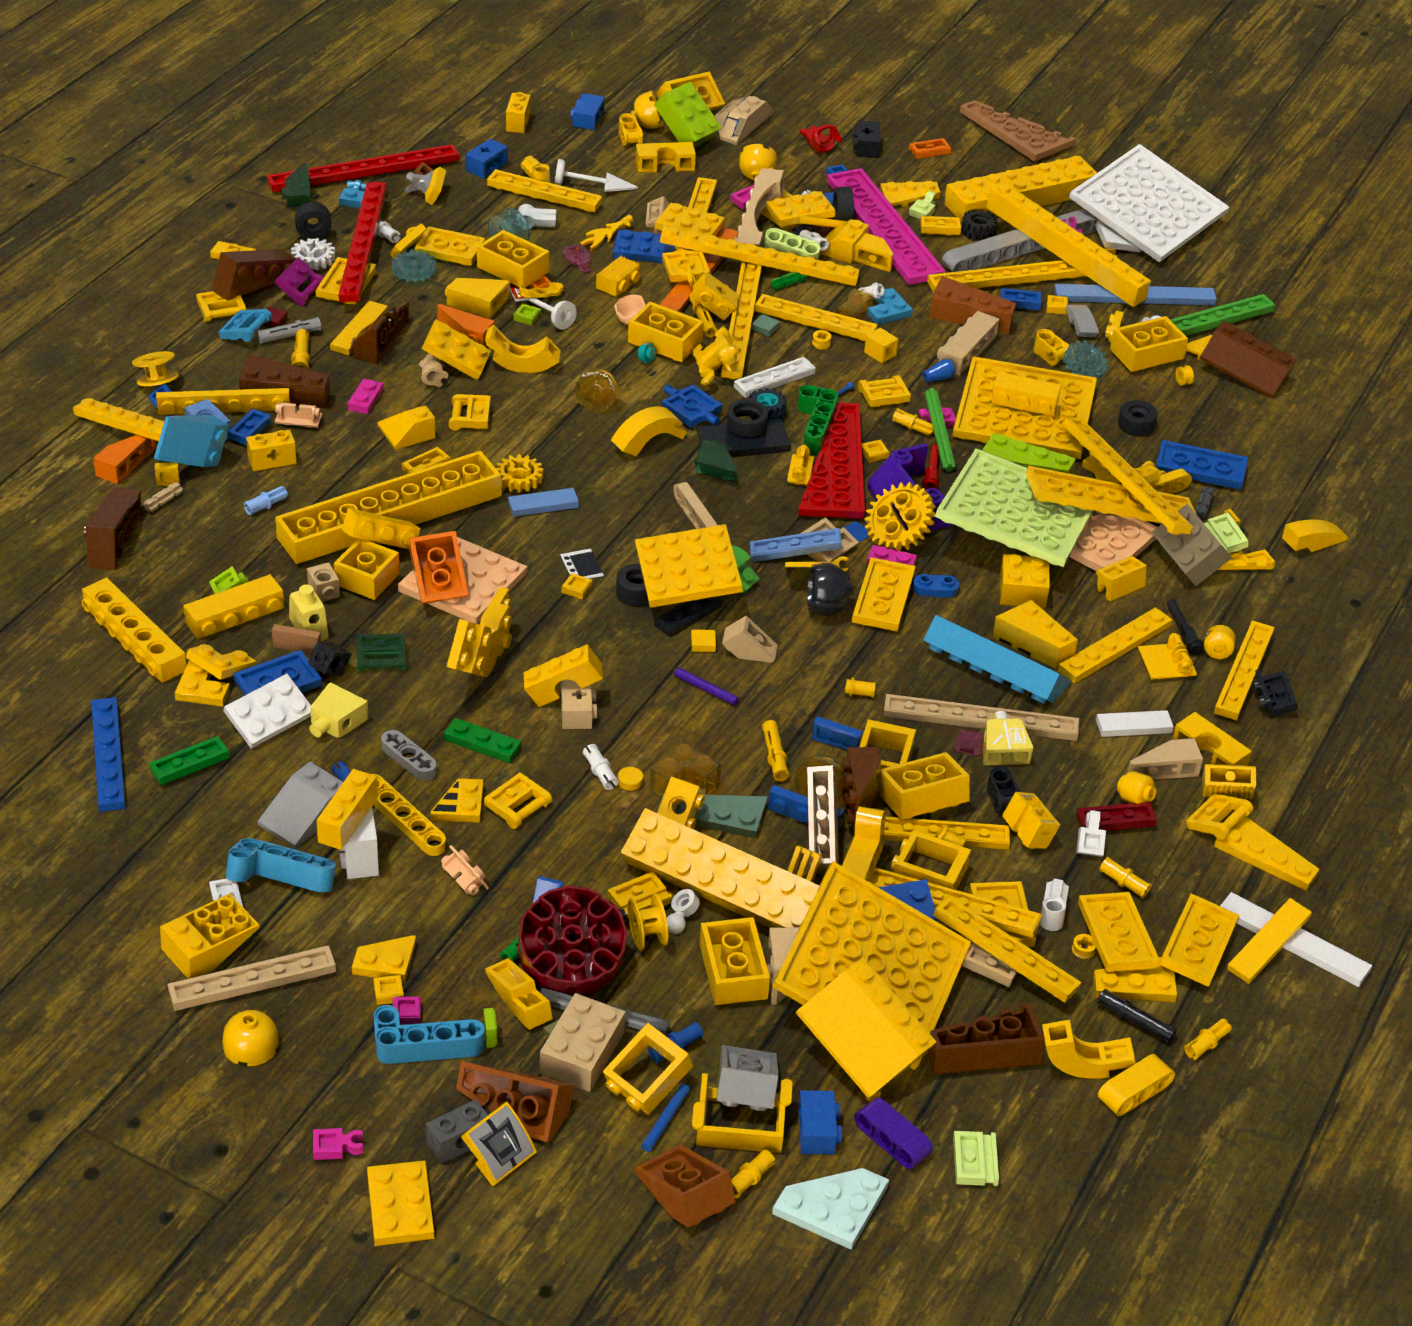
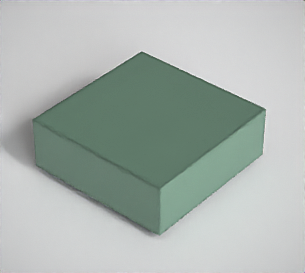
(765, 325)

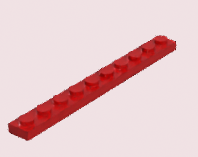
(370, 166)
(362, 242)

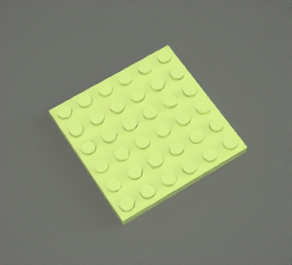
(1000, 505)

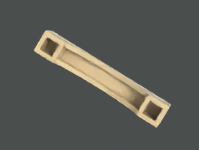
(767, 187)

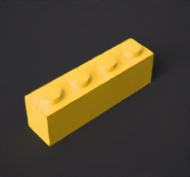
(234, 606)

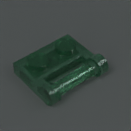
(381, 646)

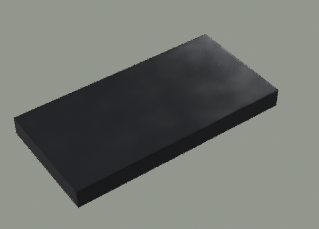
(772, 440)

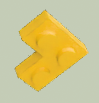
(220, 665)
(197, 687)

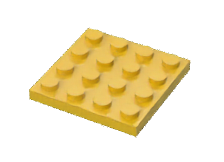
(688, 565)

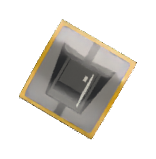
(499, 1143)

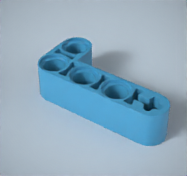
(279, 863)
(425, 1041)

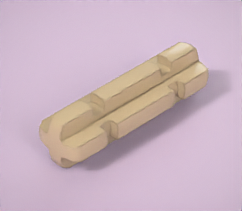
(162, 497)

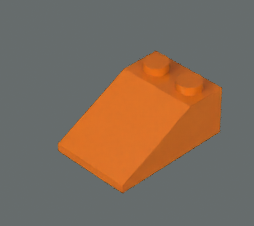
(438, 567)

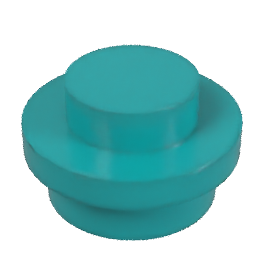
(647, 353)

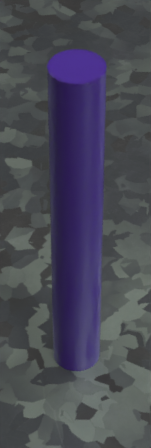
(706, 686)

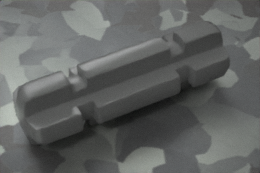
(1204, 502)

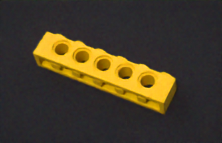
(134, 630)

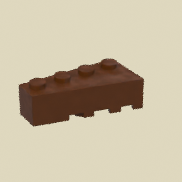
(304, 385)
(111, 527)
(988, 1043)

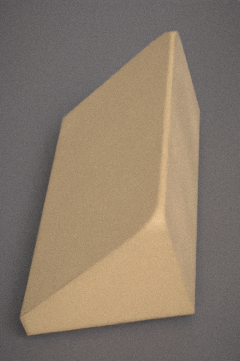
(654, 210)

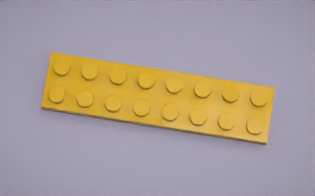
(1093, 494)

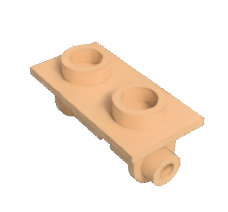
(288, 415)
(459, 863)

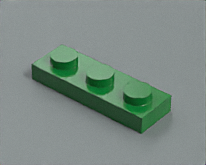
(482, 740)
(189, 760)

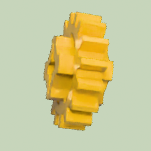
(519, 473)

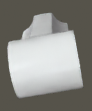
(537, 216)
(1054, 905)

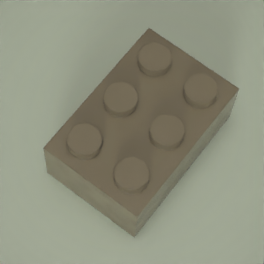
(1195, 553)

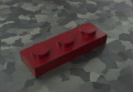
(1121, 816)

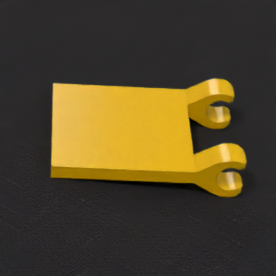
(809, 564)

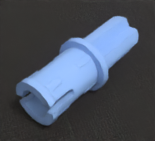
(265, 500)

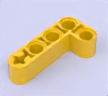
(867, 842)

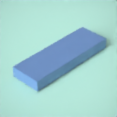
(543, 502)

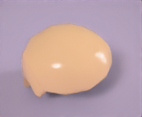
(628, 307)

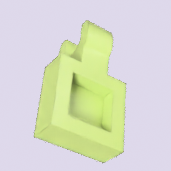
(923, 207)

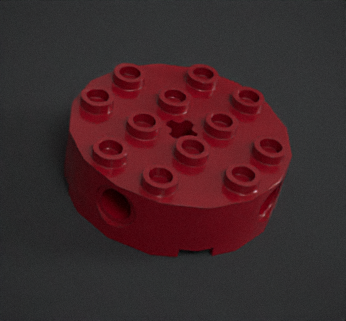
(565, 917)

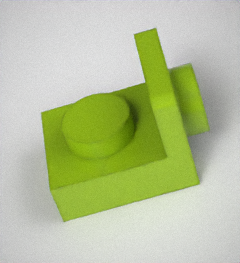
(227, 580)

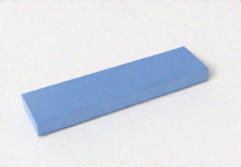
(795, 545)

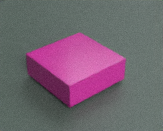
(408, 1009)

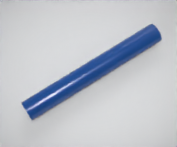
(665, 1118)

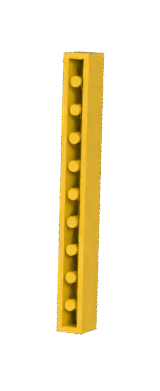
(1068, 244)

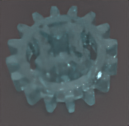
(413, 265)
(1086, 359)

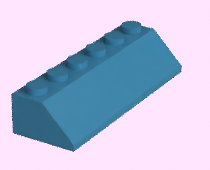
(995, 659)

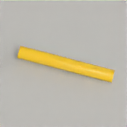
(821, 221)

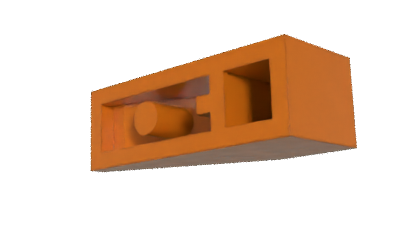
(471, 325)
(122, 457)

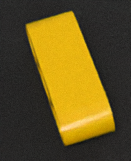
(1136, 1084)

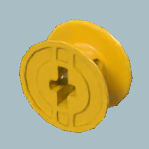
(155, 368)
(648, 921)

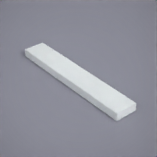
(1302, 943)

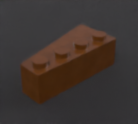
(249, 271)

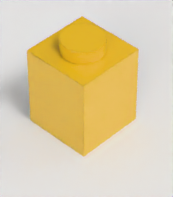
(881, 345)

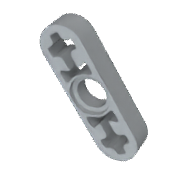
(412, 764)

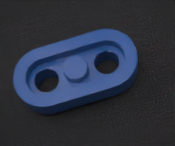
(936, 585)

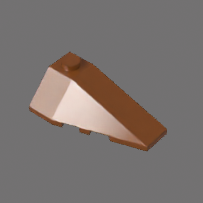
(537, 1101)

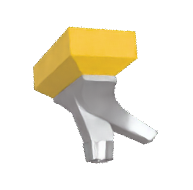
(430, 183)

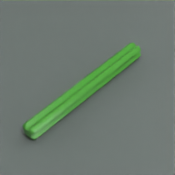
(940, 430)

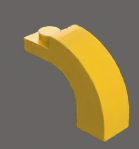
(521, 358)
(643, 426)
(1082, 1057)

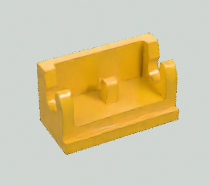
(1122, 577)

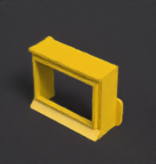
(740, 1138)

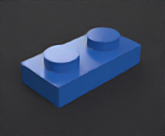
(1024, 299)
(250, 425)

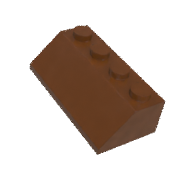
(1248, 359)

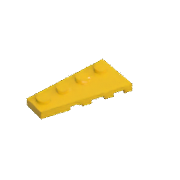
(1267, 853)

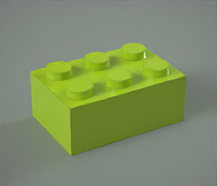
(687, 115)

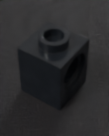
(329, 658)

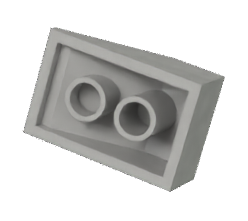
(299, 805)
(747, 1078)

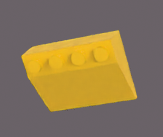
(866, 1027)

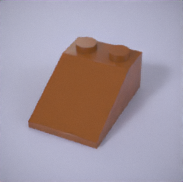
(687, 1185)

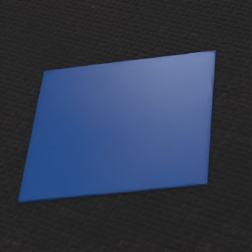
(857, 531)

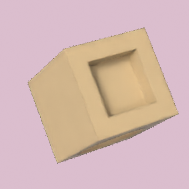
(324, 581)

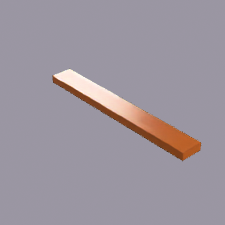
(679, 295)

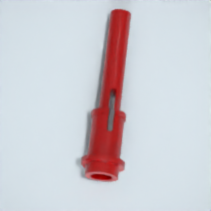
(931, 471)

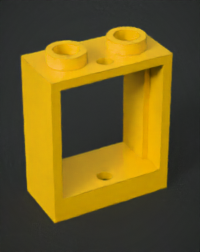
(889, 737)
(936, 849)
(679, 1067)

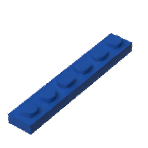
(108, 754)

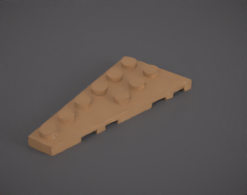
(1019, 133)

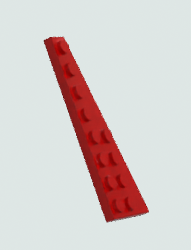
(837, 476)

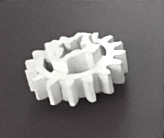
(314, 253)

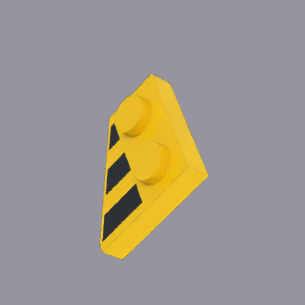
(460, 802)

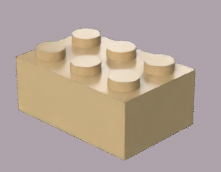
(582, 1042)

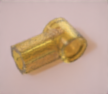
(856, 303)

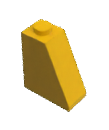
(478, 296)

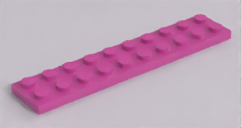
(872, 208)

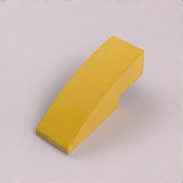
(1312, 534)
(519, 993)

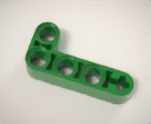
(821, 406)

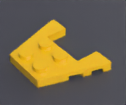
(1250, 561)

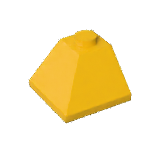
(409, 427)

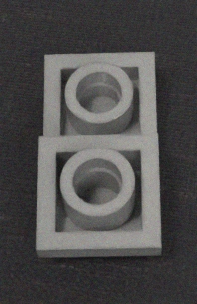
(1082, 320)

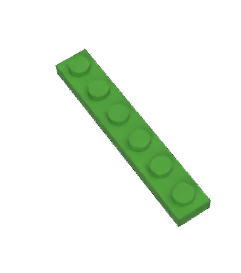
(1229, 312)

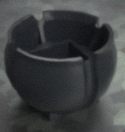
(828, 589)

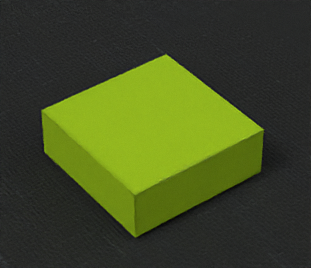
(527, 314)
(490, 1027)

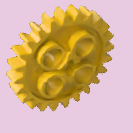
(886, 527)

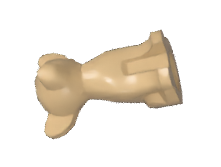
(432, 370)

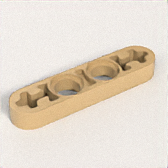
(692, 506)

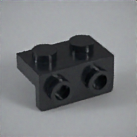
(1276, 693)

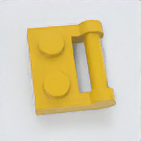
(210, 302)
(884, 391)
(477, 412)
(513, 794)
(1214, 810)

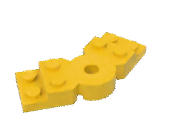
(477, 645)

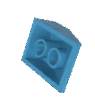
(192, 440)

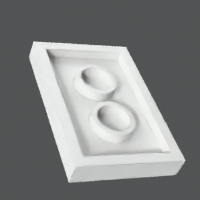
(268, 711)

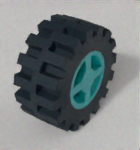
(773, 400)

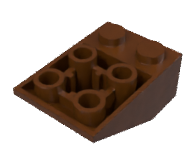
(861, 780)

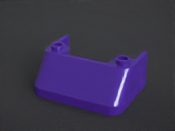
(899, 468)

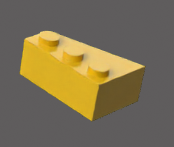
(1035, 632)

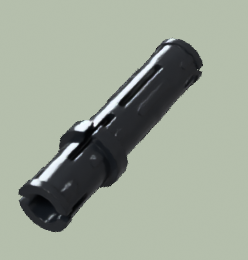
(1127, 1010)

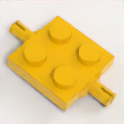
(685, 265)

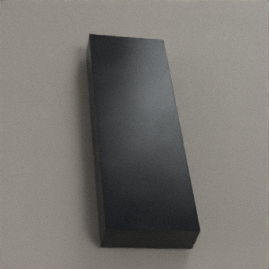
(686, 615)

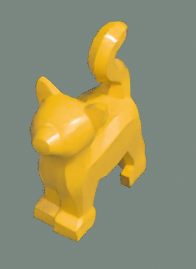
(715, 355)

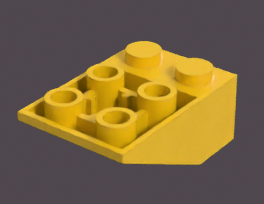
(207, 935)

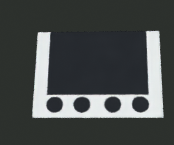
(582, 563)

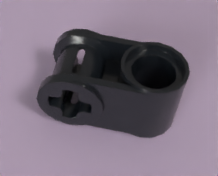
(1001, 788)

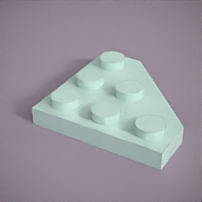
(833, 1205)

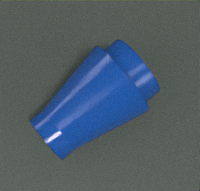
(940, 371)

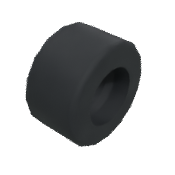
(630, 586)

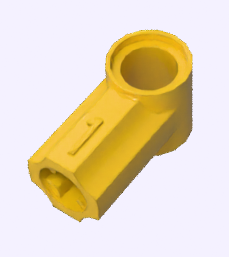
(535, 169)

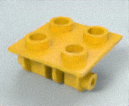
(1167, 659)

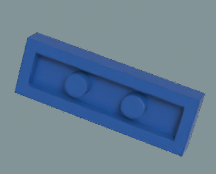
(793, 805)

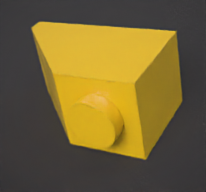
(873, 252)

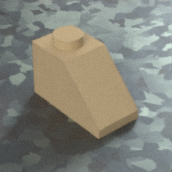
(749, 641)

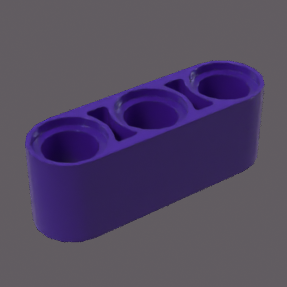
(893, 1133)

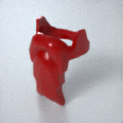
(818, 140)

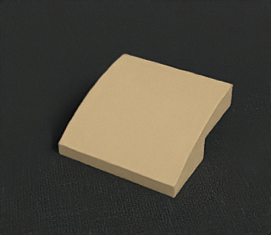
(848, 542)

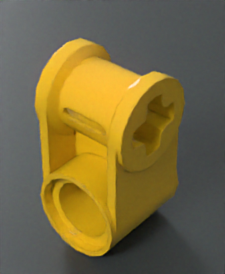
(629, 129)
(1049, 347)

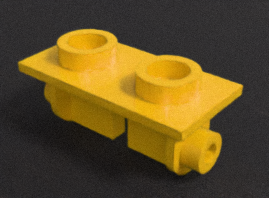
(800, 466)

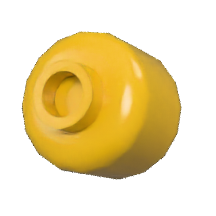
(1219, 639)
(1136, 788)

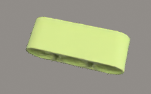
(789, 242)

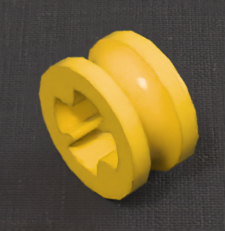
(821, 339)
(1184, 375)
(1081, 952)

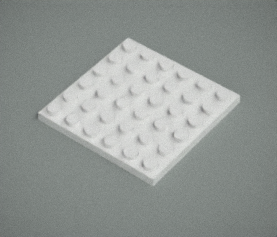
(1149, 202)

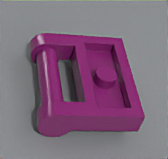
(294, 277)

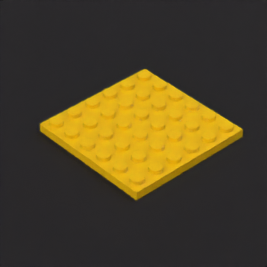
(980, 418)
(900, 943)

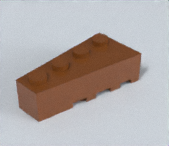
(958, 302)

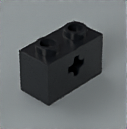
(867, 139)

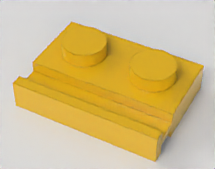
(641, 891)

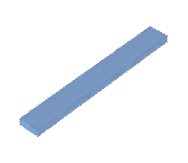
(1155, 295)

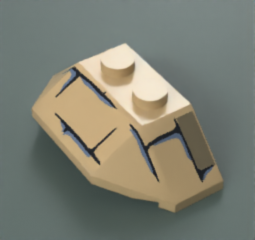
(741, 118)

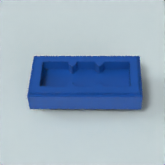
(836, 734)

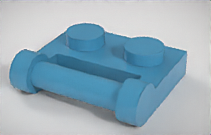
(245, 324)

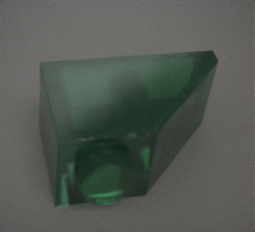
(297, 187)
(716, 461)

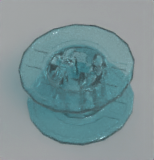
(506, 220)

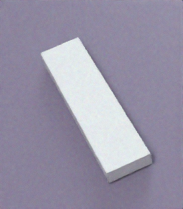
(775, 376)

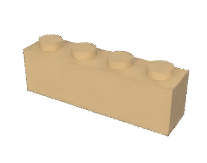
(969, 341)
(823, 815)

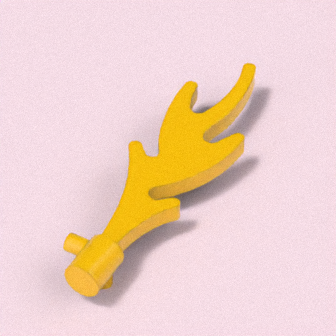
(598, 235)

